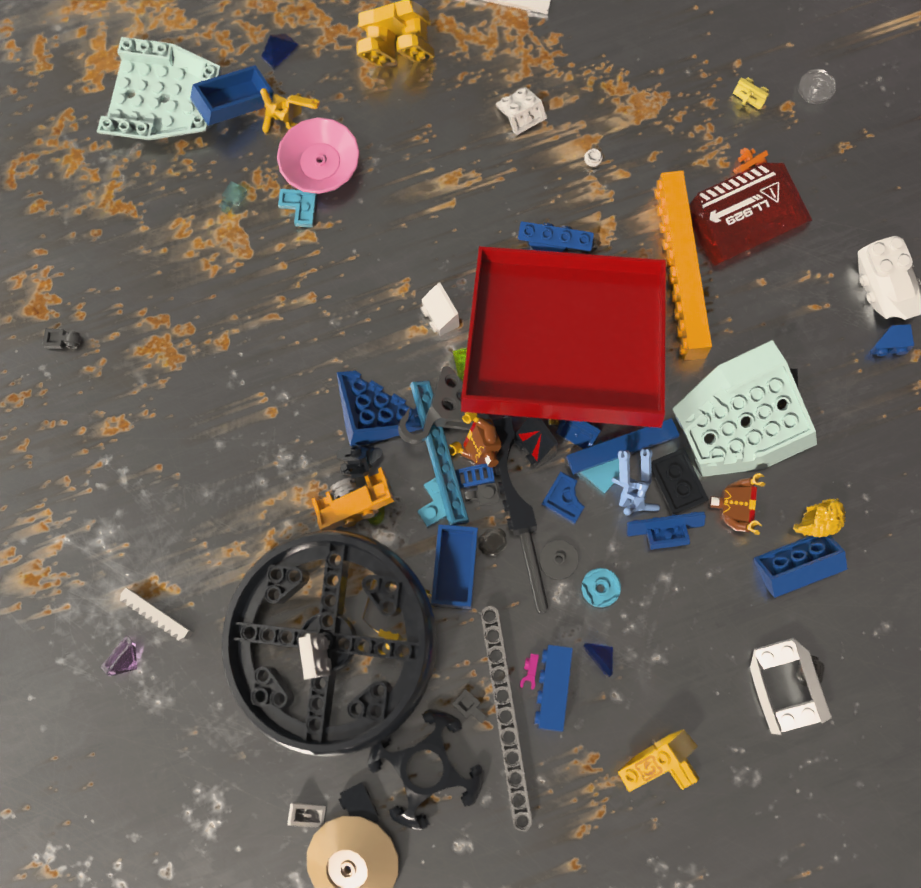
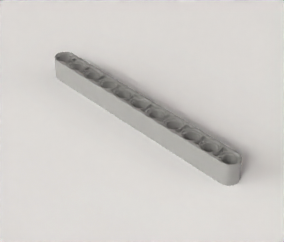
(507, 705)

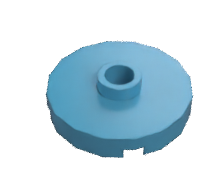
(601, 577)

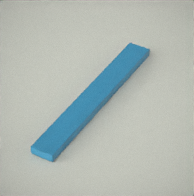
(440, 458)

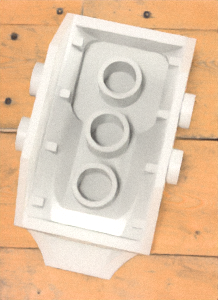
(890, 278)

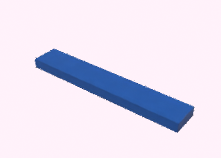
(631, 442)

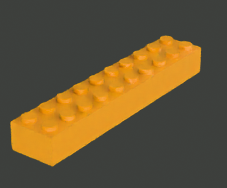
(683, 266)

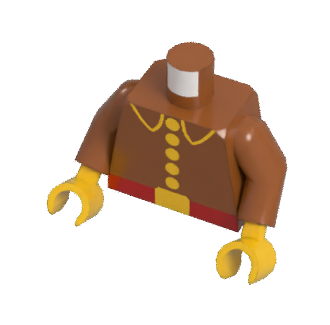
(481, 442)
(739, 503)

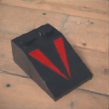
(536, 442)

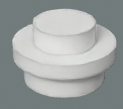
(593, 157)

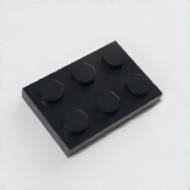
(678, 482)

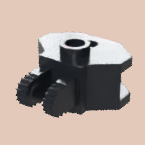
(358, 460)

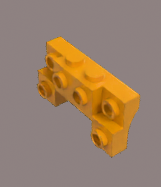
(355, 505)

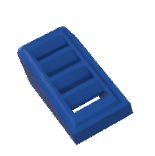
(475, 482)

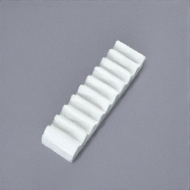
(155, 615)

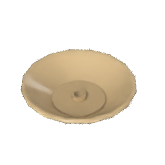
(355, 844)

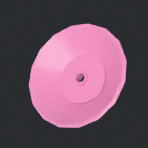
(316, 141)

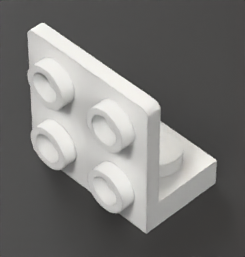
(522, 109)
(314, 655)

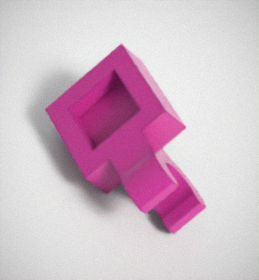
(531, 666)

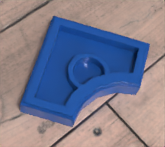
(563, 498)

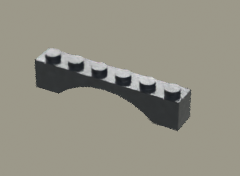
(520, 512)

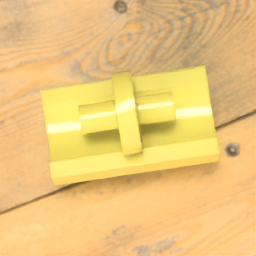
(750, 93)

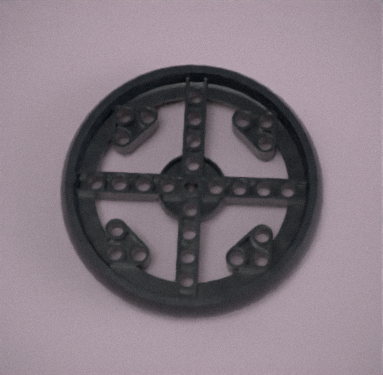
(396, 702)

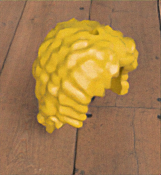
(822, 519)

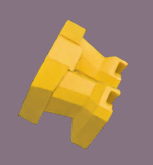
(401, 20)

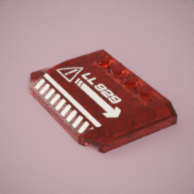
(747, 211)

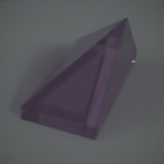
(121, 659)

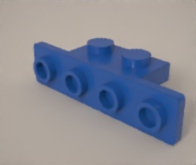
(555, 236)
(668, 530)

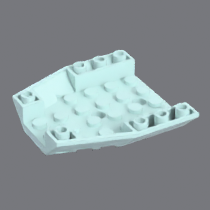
(153, 73)
(743, 388)

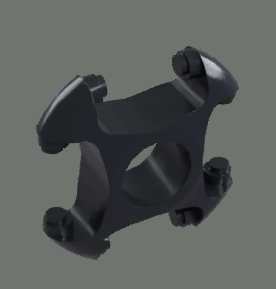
(450, 777)

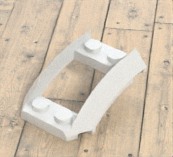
(799, 714)

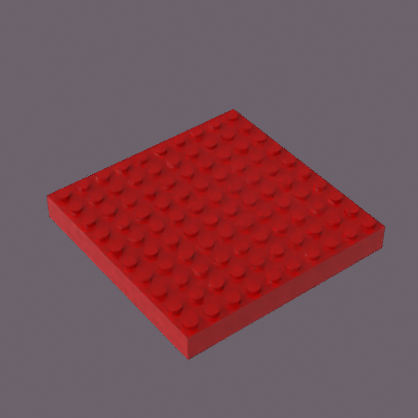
(567, 337)

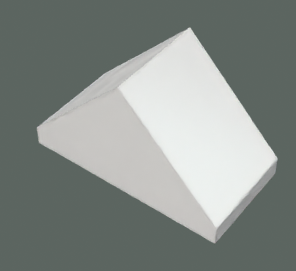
(306, 815)

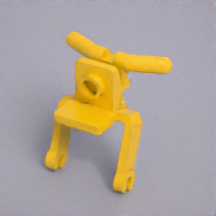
(284, 108)

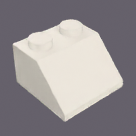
(440, 310)

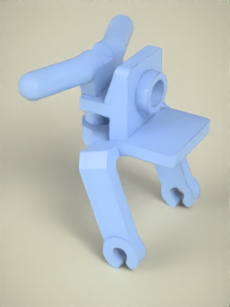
(634, 491)

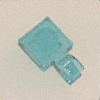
(232, 195)

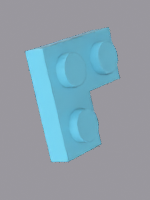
(302, 202)
(435, 510)

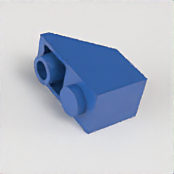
(896, 340)

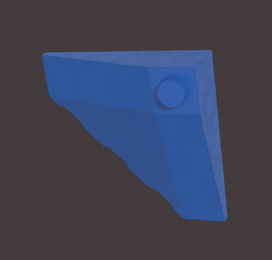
(370, 412)

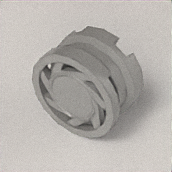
(344, 487)

